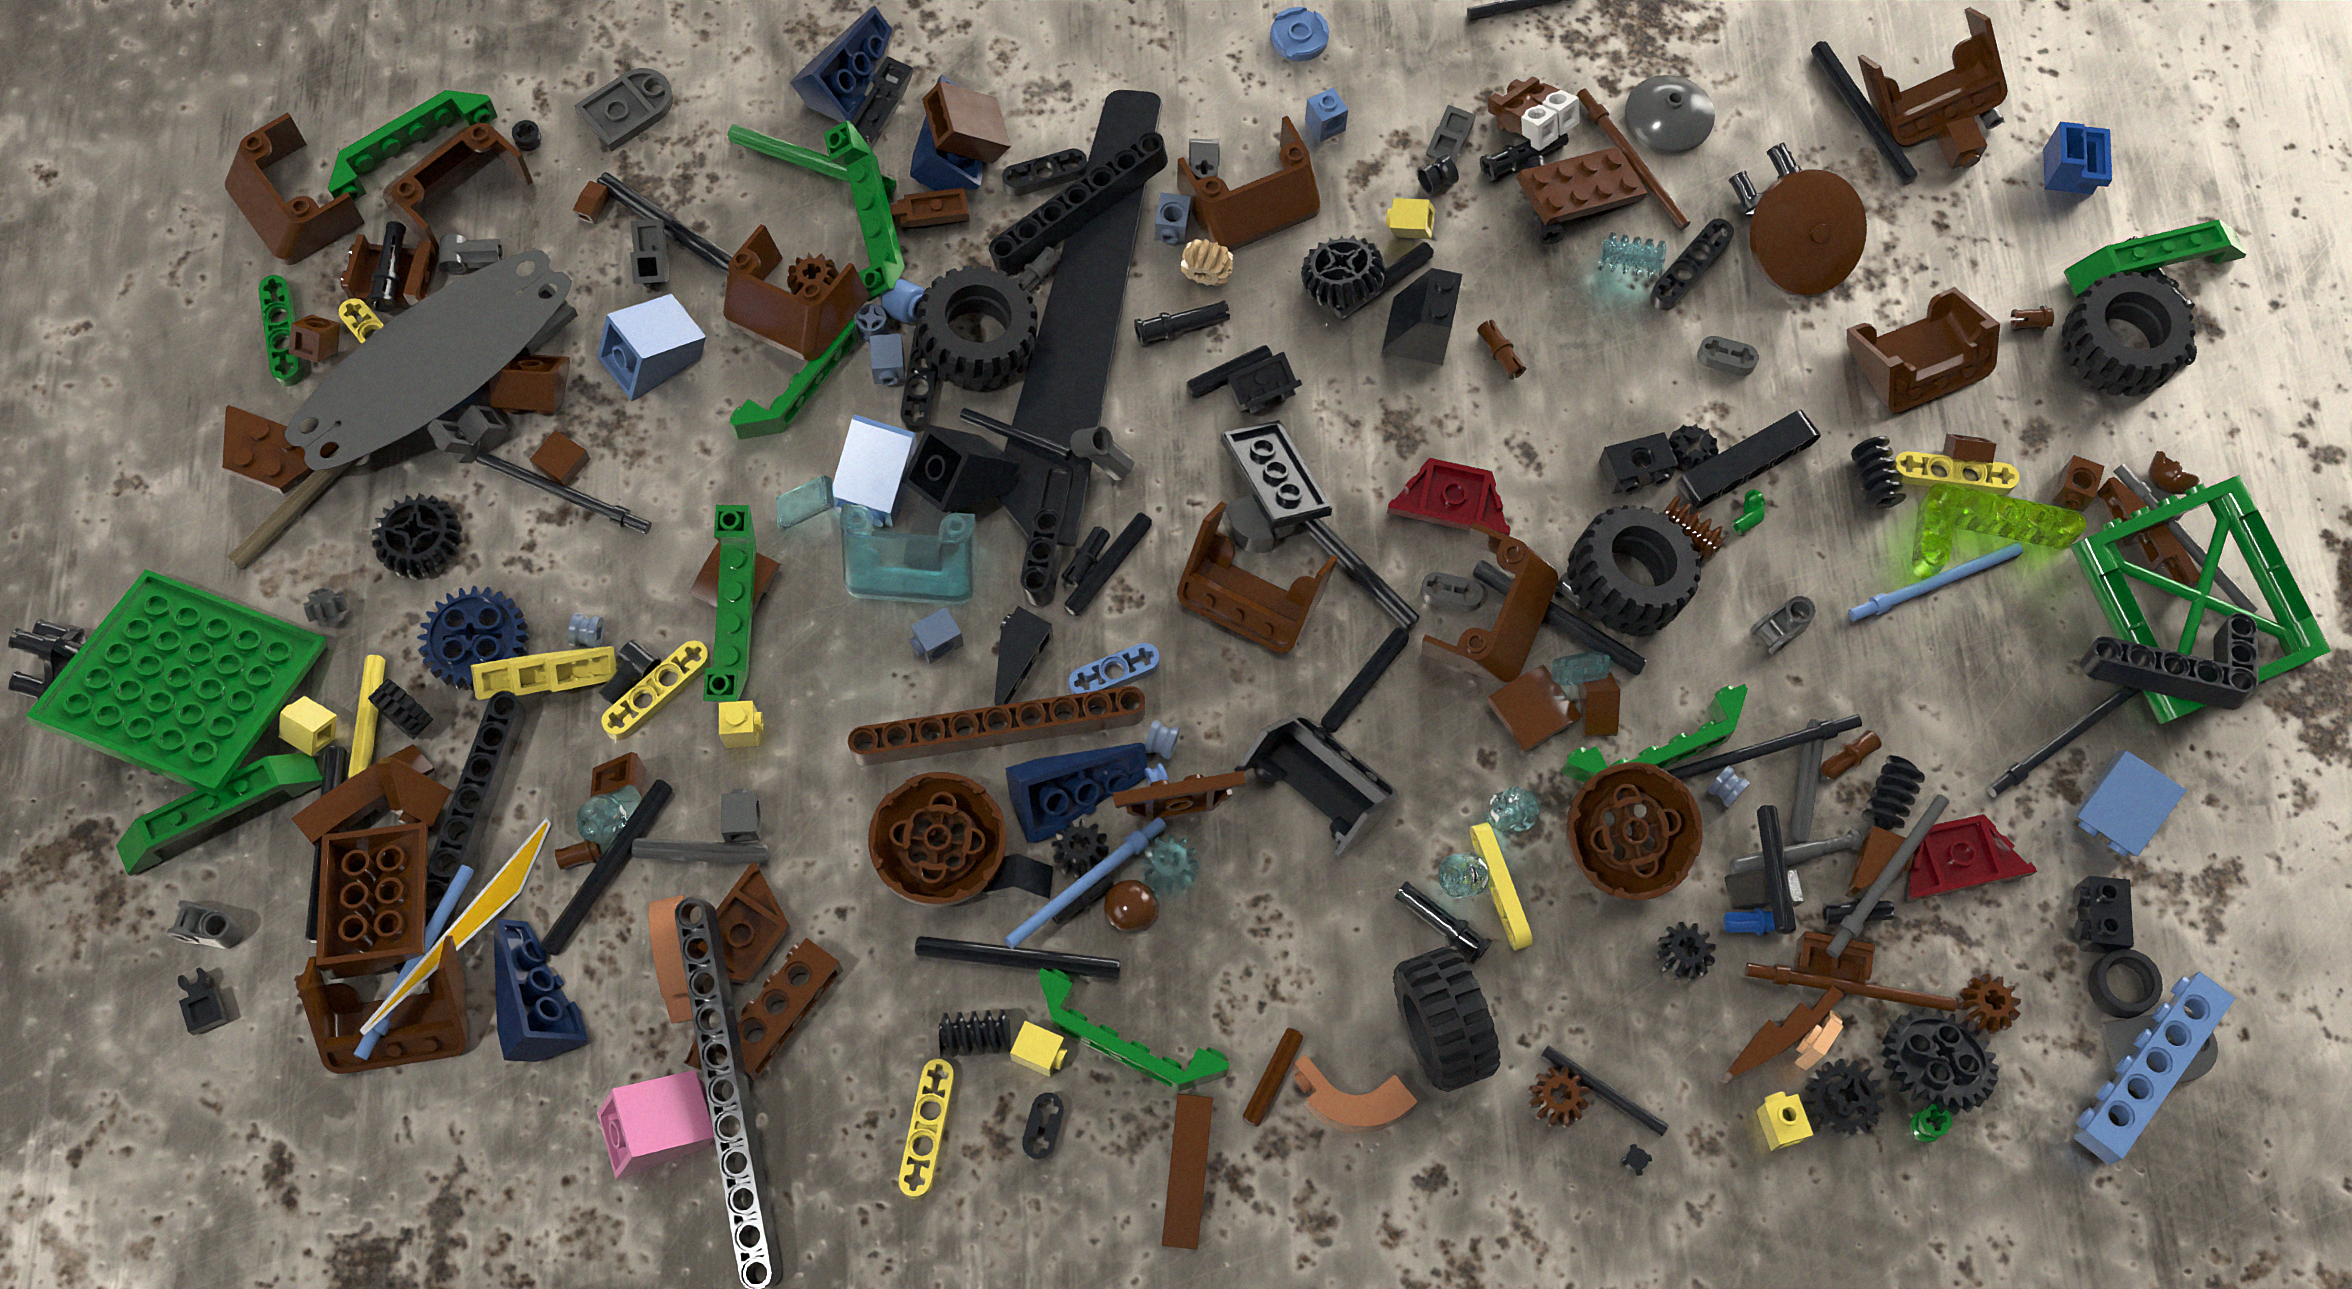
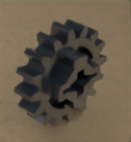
(1829, 1094)

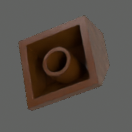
(530, 384)

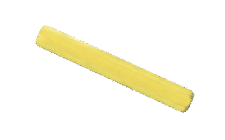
(366, 716)

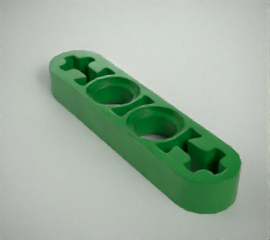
(280, 330)

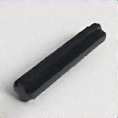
(1216, 376)

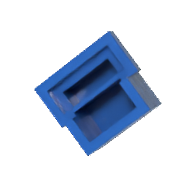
(2077, 158)

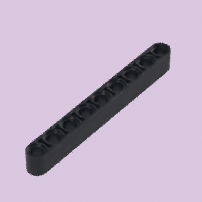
(470, 788)

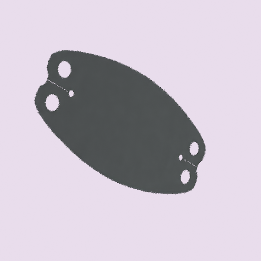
(427, 359)

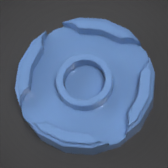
(1299, 34)

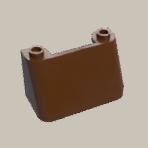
(1929, 356)

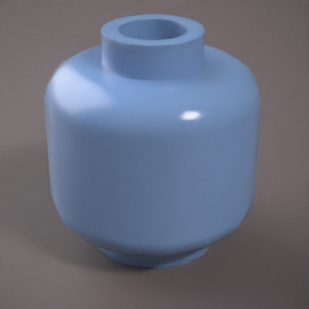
(902, 301)

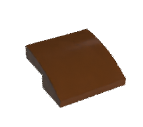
(706, 583)
(1533, 708)

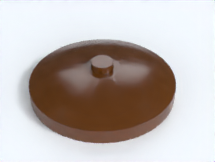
(1808, 232)

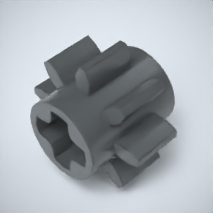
(325, 606)

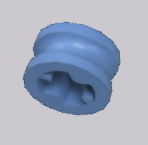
(1156, 774)

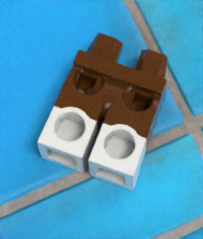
(1535, 111)

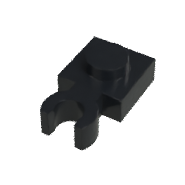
(203, 1006)

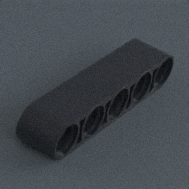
(1748, 459)

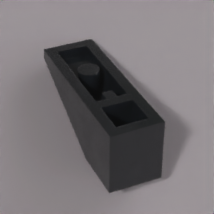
(1021, 645)

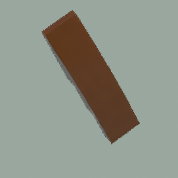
(2156, 543)
(354, 798)
(1774, 1040)
(1187, 1171)

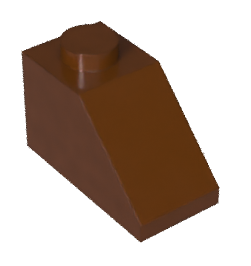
(411, 792)
(1872, 858)

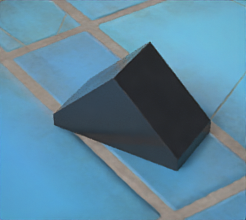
(1021, 879)

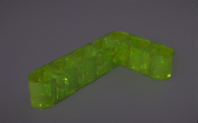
(1987, 521)

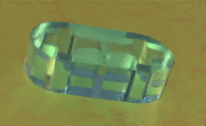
(1580, 668)

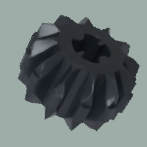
(1086, 838)
(1698, 949)

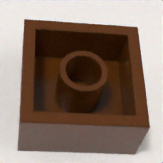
(1969, 448)
(559, 459)

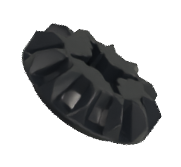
(1680, 441)

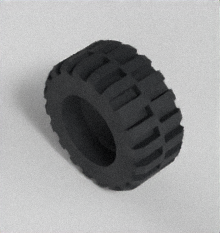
(982, 293)
(2145, 305)
(1652, 542)
(1446, 1019)

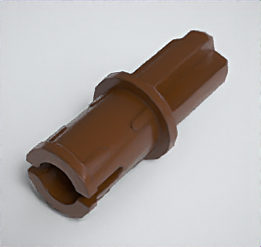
(1850, 754)

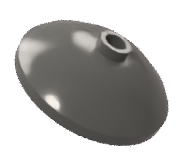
(1666, 124)

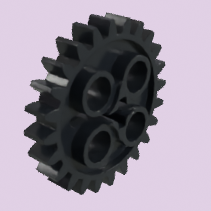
(1939, 1061)

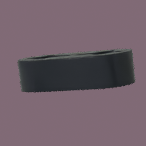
(1035, 1124)

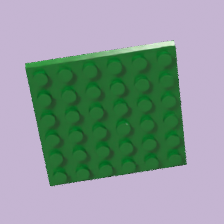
(178, 682)

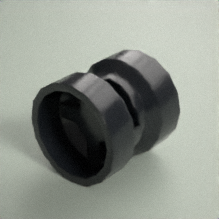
(1438, 174)

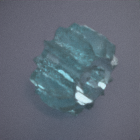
(1175, 854)

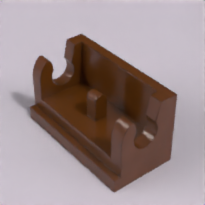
(1852, 964)

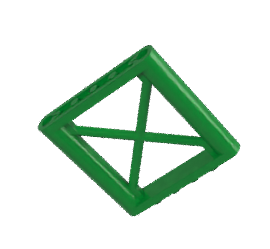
(2235, 512)

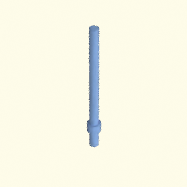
(1882, 603)
(1133, 843)
(431, 932)

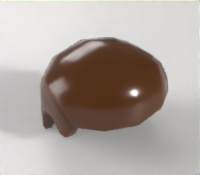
(2169, 476)
(1131, 906)

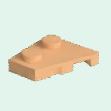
(1818, 1041)

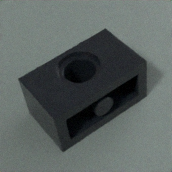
(1650, 451)

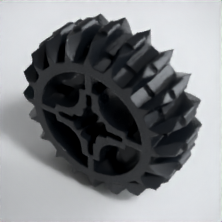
(1343, 272)
(403, 526)

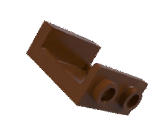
(415, 271)

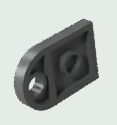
(626, 106)
(2122, 1033)

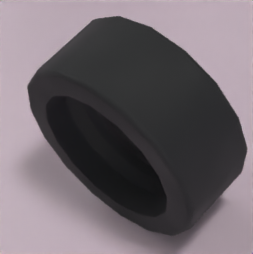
(2142, 966)

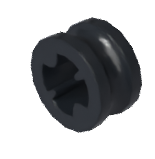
(523, 127)

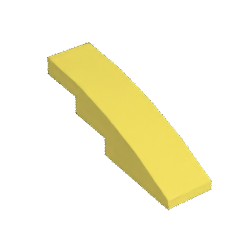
(544, 672)

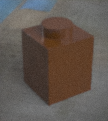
(1962, 143)

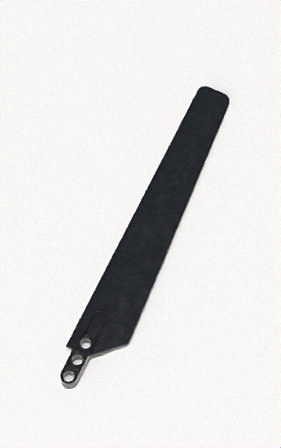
(1075, 356)

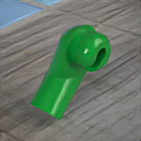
(1753, 512)

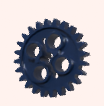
(471, 635)

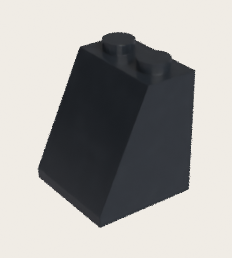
(1423, 317)
(958, 469)

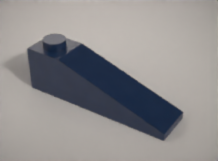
(841, 73)
(940, 168)
(1069, 785)
(530, 1005)

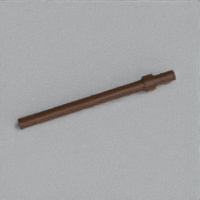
(1599, 116)
(1783, 975)

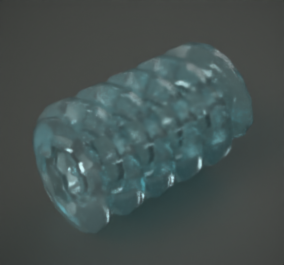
(1632, 254)

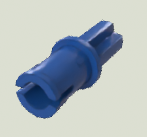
(1754, 921)

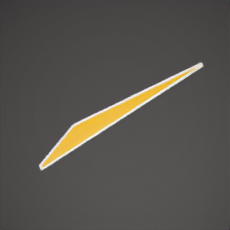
(491, 900)

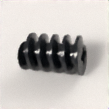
(1876, 473)
(1892, 794)
(974, 1033)

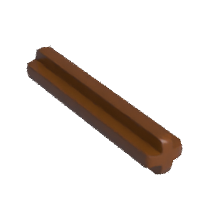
(1272, 1077)

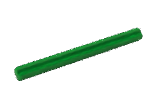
(795, 154)

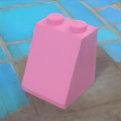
(655, 1122)

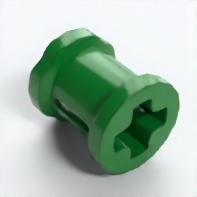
(1928, 1133)

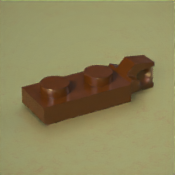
(930, 208)

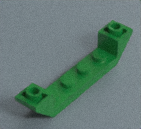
(401, 133)
(870, 198)
(2157, 251)
(756, 421)
(734, 604)
(1724, 708)
(198, 809)
(1203, 1068)

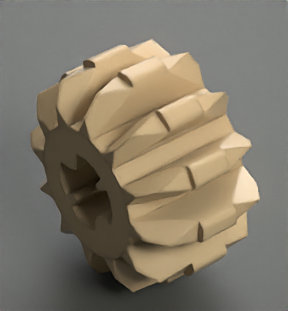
(1207, 262)

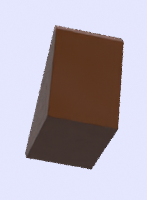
(1600, 707)
(621, 778)

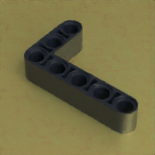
(2217, 682)

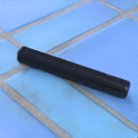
(1393, 274)
(1108, 564)
(1364, 680)
(1776, 869)

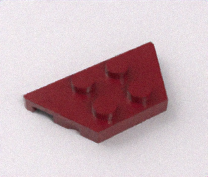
(1451, 497)
(1963, 857)

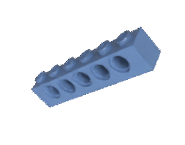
(2208, 1005)

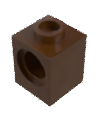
(314, 338)
(2083, 473)

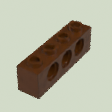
(799, 1000)

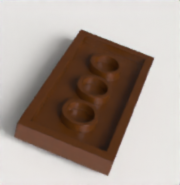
(1581, 185)

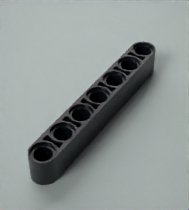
(1079, 203)

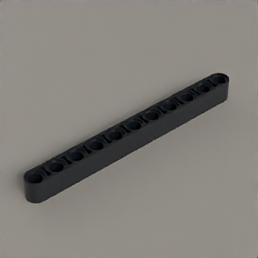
(740, 1103)

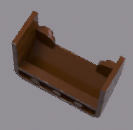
(1960, 93)
(441, 166)
(1260, 206)
(290, 228)
(793, 323)
(1243, 600)
(1503, 652)
(421, 1027)

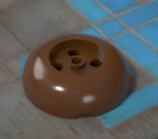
(944, 801)
(1669, 819)

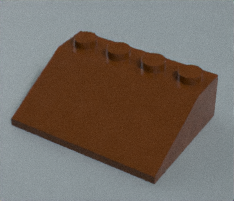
(371, 899)

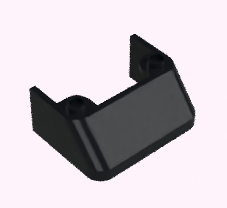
(1323, 774)

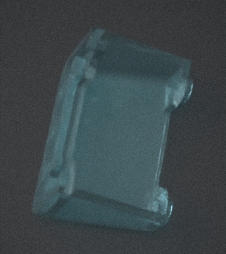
(908, 564)

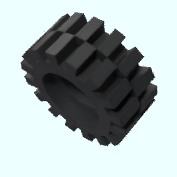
(400, 708)

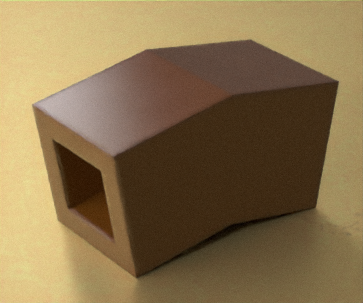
(591, 202)

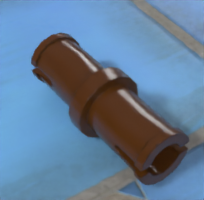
(1501, 349)

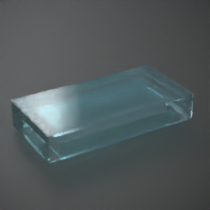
(804, 502)

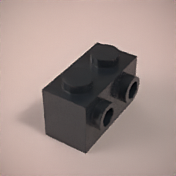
(2103, 914)

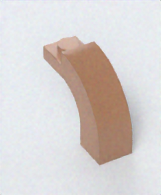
(668, 958)
(1352, 1112)

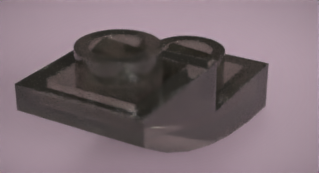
(1751, 889)

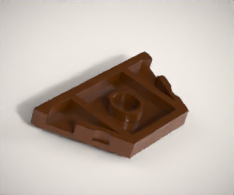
(261, 454)
(1179, 798)
(749, 926)

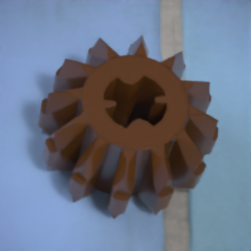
(811, 270)
(1995, 994)
(1545, 1089)

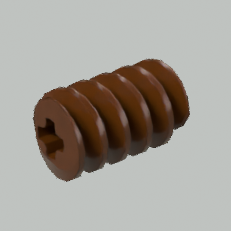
(1704, 539)

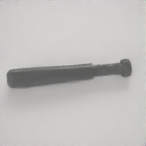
(1799, 852)

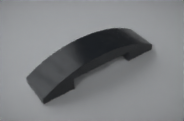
(883, 99)

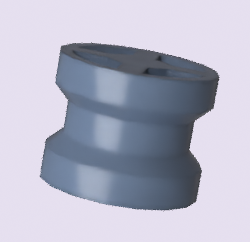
(867, 317)
(586, 630)
(1162, 739)
(1728, 786)

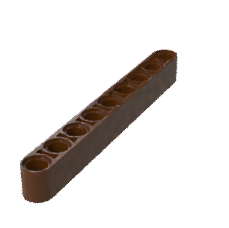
(982, 718)

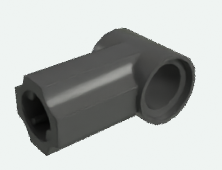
(458, 253)
(1100, 448)

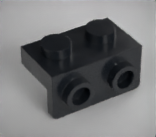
(1261, 382)

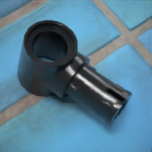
(633, 665)

